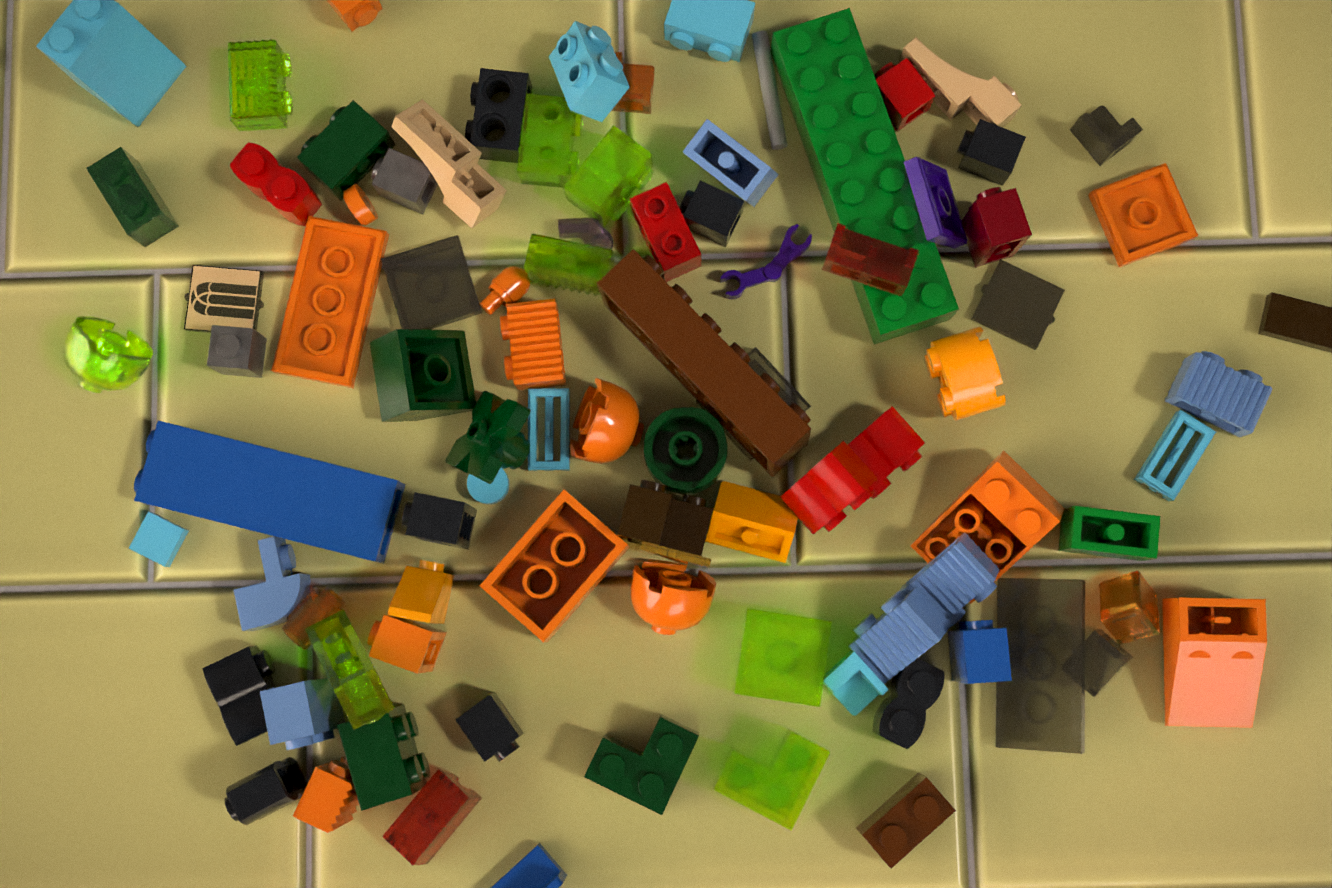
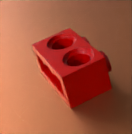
(665, 231)

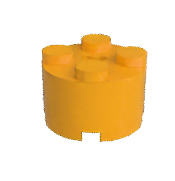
(966, 374)

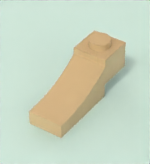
(961, 91)
(452, 162)

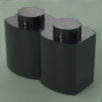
(237, 688)
(903, 713)
(265, 791)

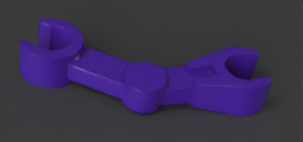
(772, 271)

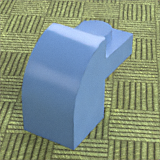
(273, 600)

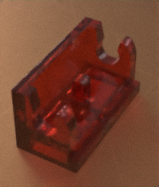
(869, 261)
(431, 818)

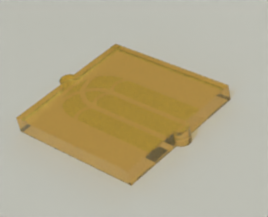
(672, 555)

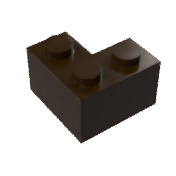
(658, 519)

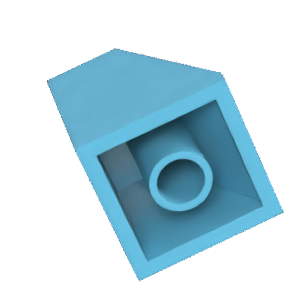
(112, 57)

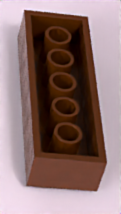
(704, 362)

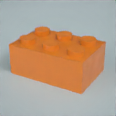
(554, 566)

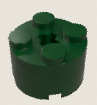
(684, 427)

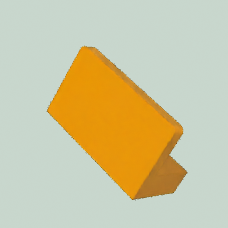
(752, 522)

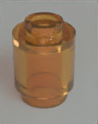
(310, 610)

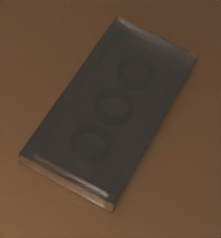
(1047, 662)

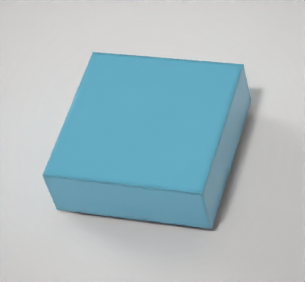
(158, 539)

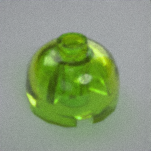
(104, 357)

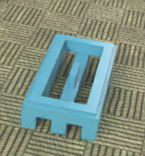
(549, 463)
(1156, 484)

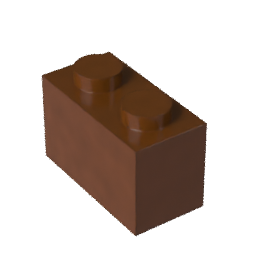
(905, 819)

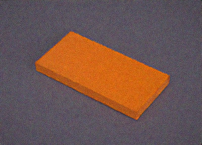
(330, 302)

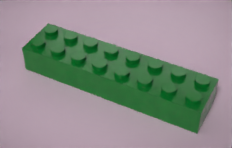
(860, 165)

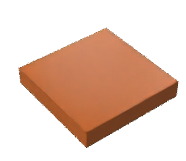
(1142, 215)

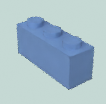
(301, 713)

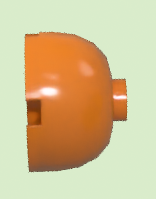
(606, 424)
(669, 596)

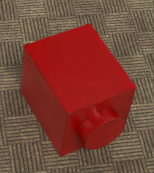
(903, 93)

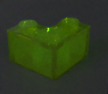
(775, 789)

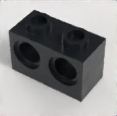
(502, 115)
(439, 520)

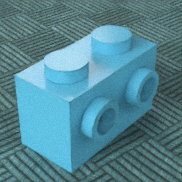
(588, 71)

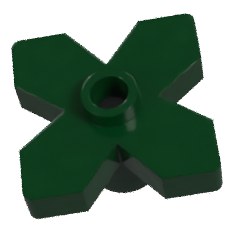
(492, 438)

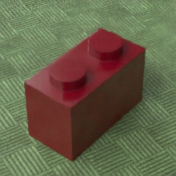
(995, 226)

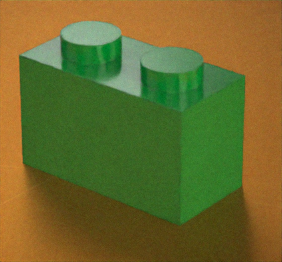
(1109, 533)

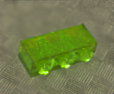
(349, 670)

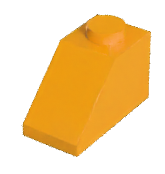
(423, 593)

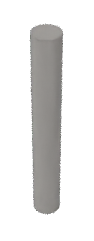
(769, 90)

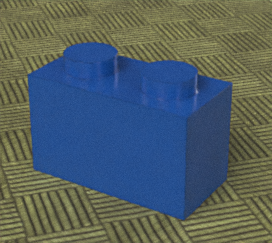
(979, 653)

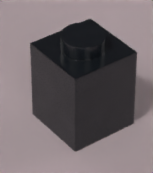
(990, 151)
(712, 212)
(490, 728)

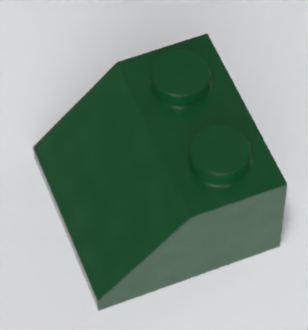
(422, 374)

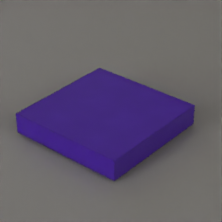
(935, 203)

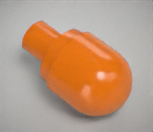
(506, 289)

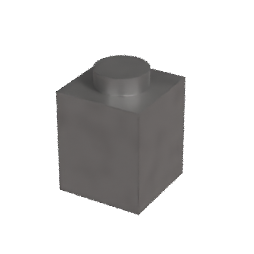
(403, 180)
(236, 351)

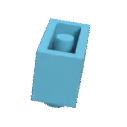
(710, 26)

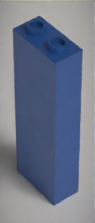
(269, 491)

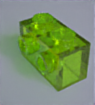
(548, 141)

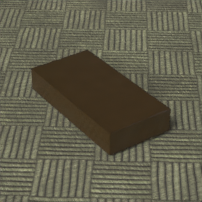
(1297, 321)

